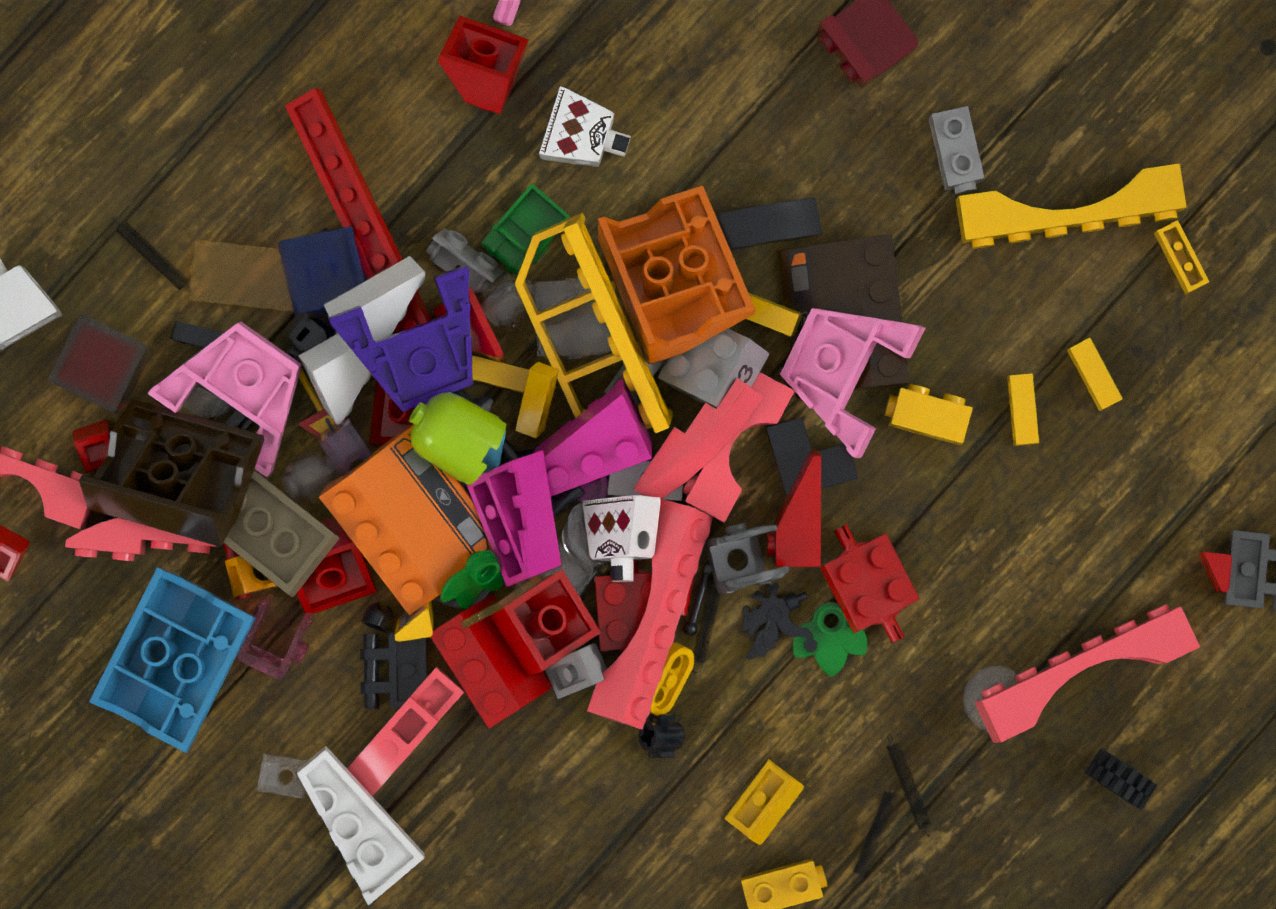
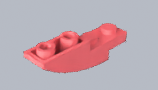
(127, 539)
(405, 730)

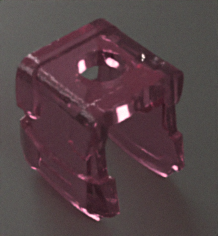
(265, 661)

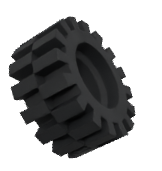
(1121, 779)

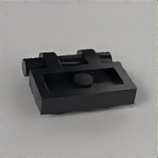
(406, 669)

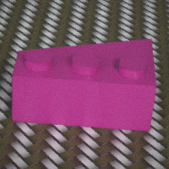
(597, 442)
(518, 517)

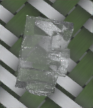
(270, 772)

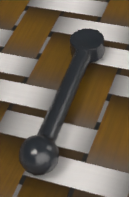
(690, 628)

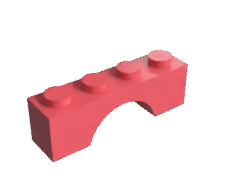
(715, 487)
(60, 494)

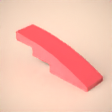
(689, 452)

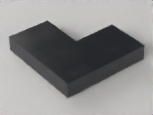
(792, 447)

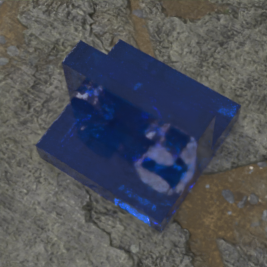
(320, 268)

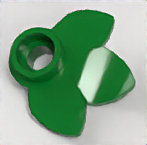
(478, 574)
(832, 642)

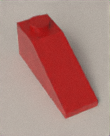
(799, 520)

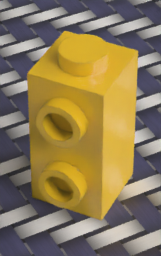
(929, 416)
(784, 886)

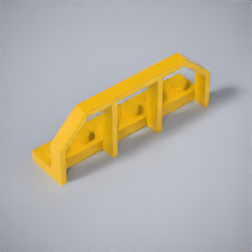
(607, 310)

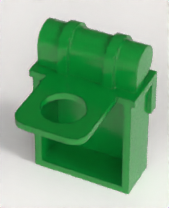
(514, 231)

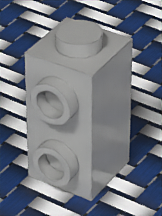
(956, 150)

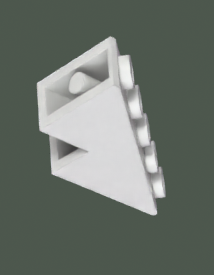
(332, 364)

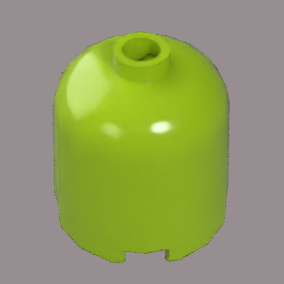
(455, 435)

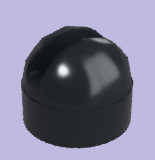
(377, 619)

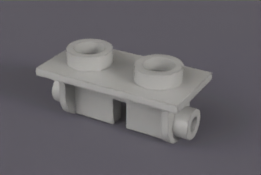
(454, 251)

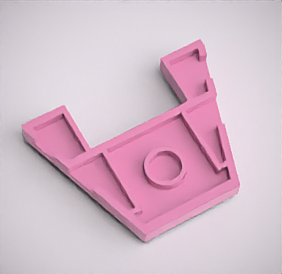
(831, 360)
(246, 375)

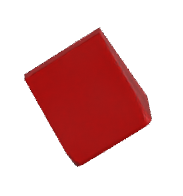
(92, 444)
(11, 552)
(1218, 569)

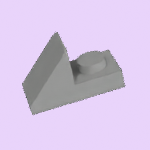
(577, 671)

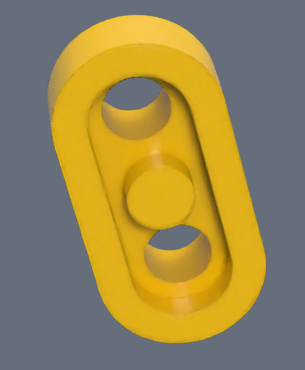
(675, 674)

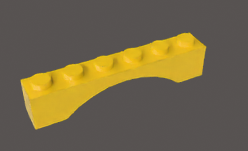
(995, 216)

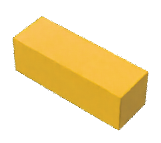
(1181, 257)
(775, 316)
(499, 374)
(1094, 374)
(536, 399)
(1023, 409)

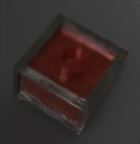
(100, 364)

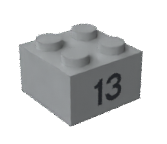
(713, 367)

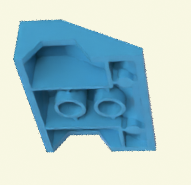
(173, 659)

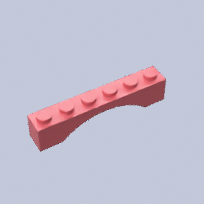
(634, 676)
(1019, 705)

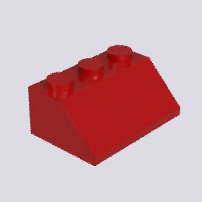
(487, 666)

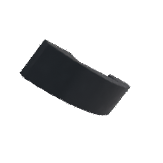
(770, 223)

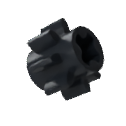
(661, 736)

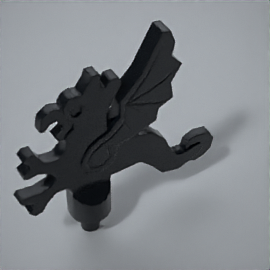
(775, 614)

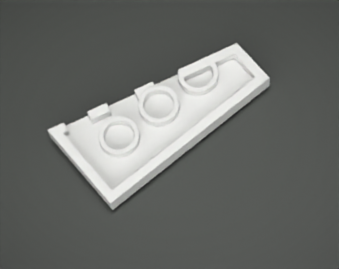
(366, 835)

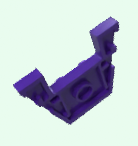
(423, 358)

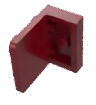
(867, 39)

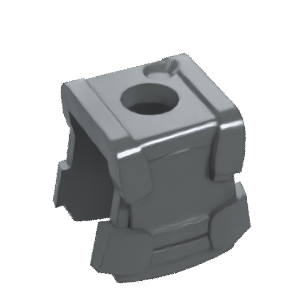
(745, 540)

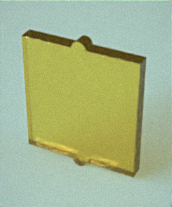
(500, 601)

